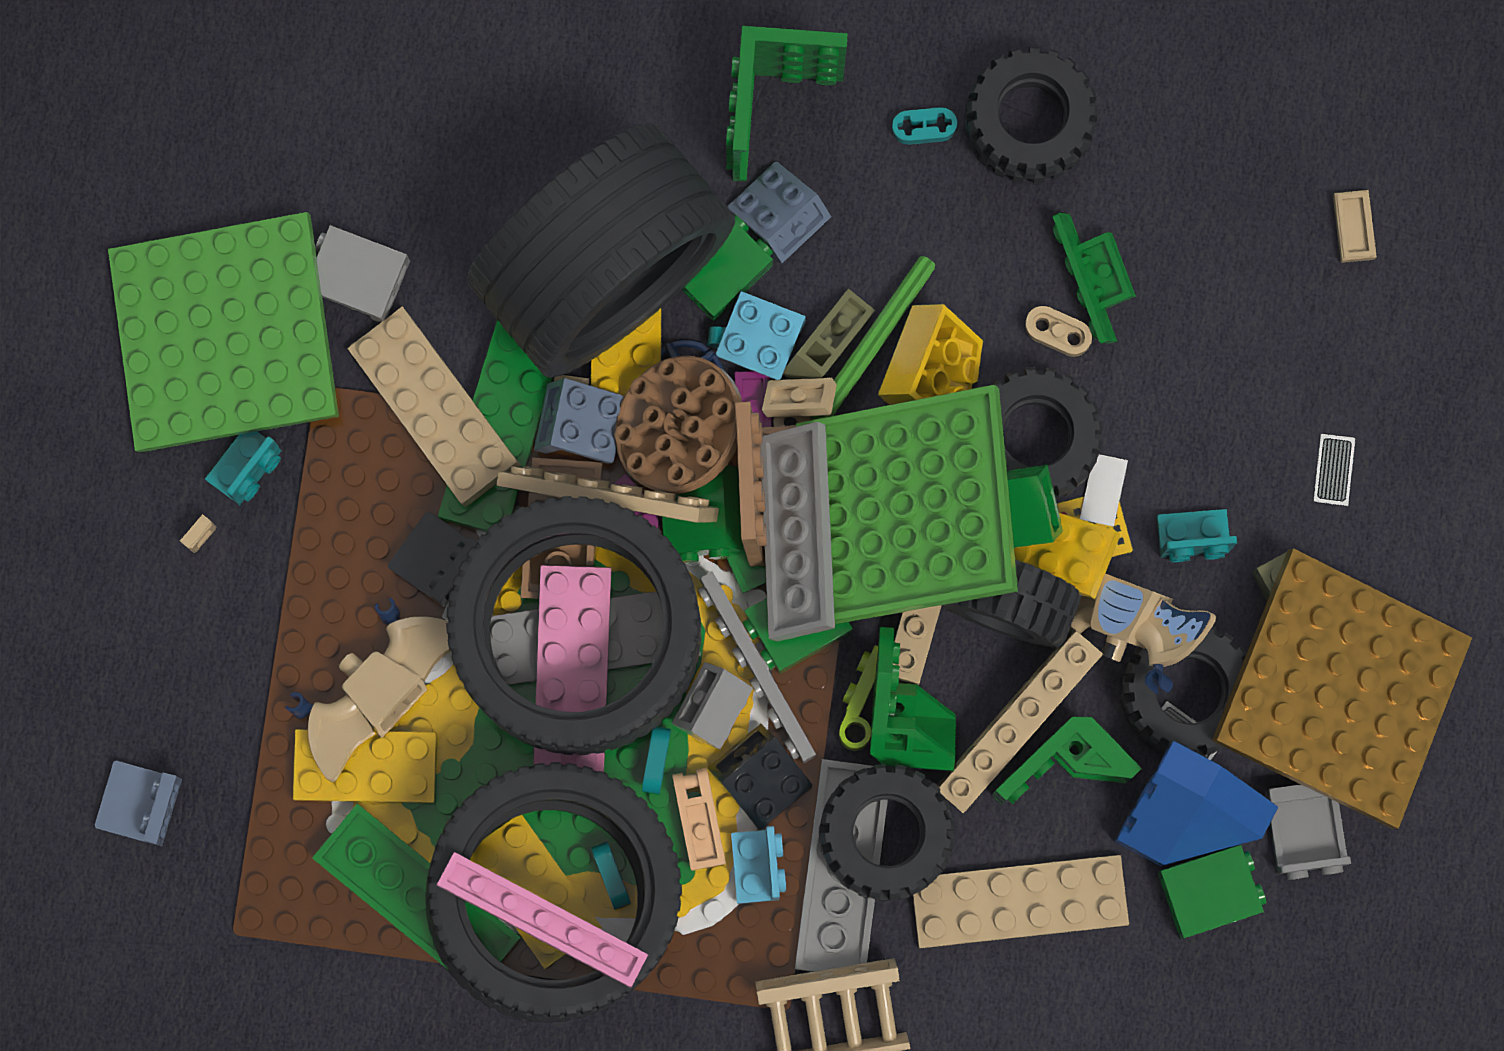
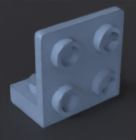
(780, 210)
(579, 420)
(138, 803)

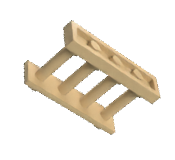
(845, 983)

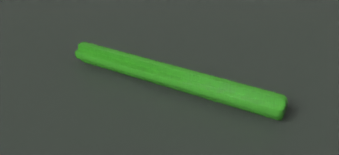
(880, 331)

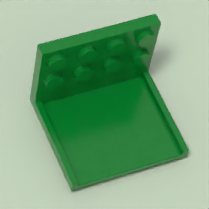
(778, 54)

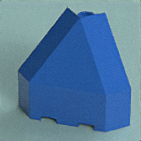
(1193, 810)

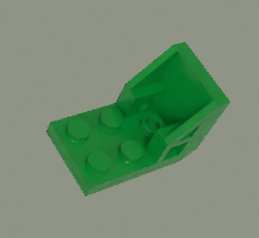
(911, 733)
(1097, 759)

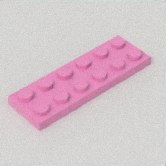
(573, 647)

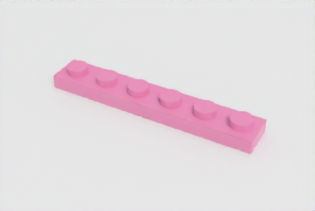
(542, 920)

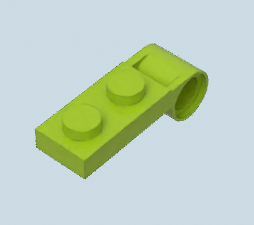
(856, 698)

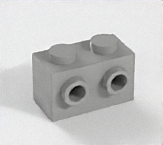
(712, 705)

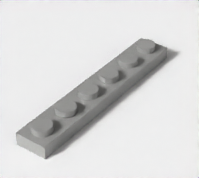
(747, 655)

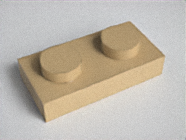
(799, 397)

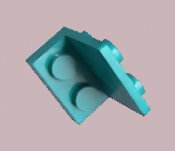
(244, 465)
(1194, 534)

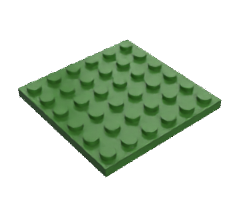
(223, 332)
(919, 505)

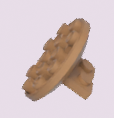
(678, 424)

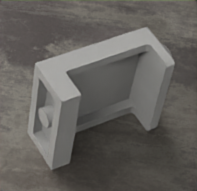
(359, 272)
(1306, 832)

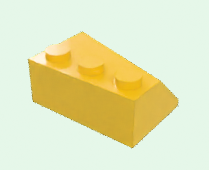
(932, 357)

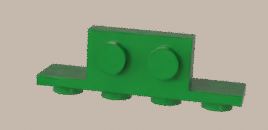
(1098, 273)

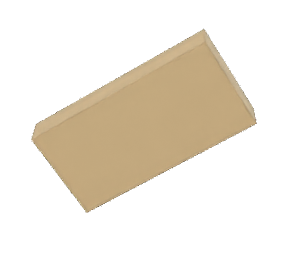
(1354, 226)

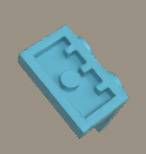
(760, 336)
(756, 865)

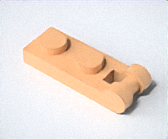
(699, 821)

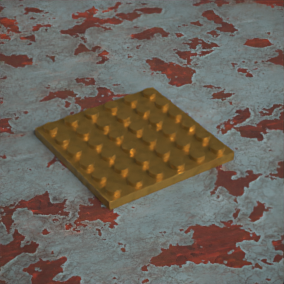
(1342, 689)

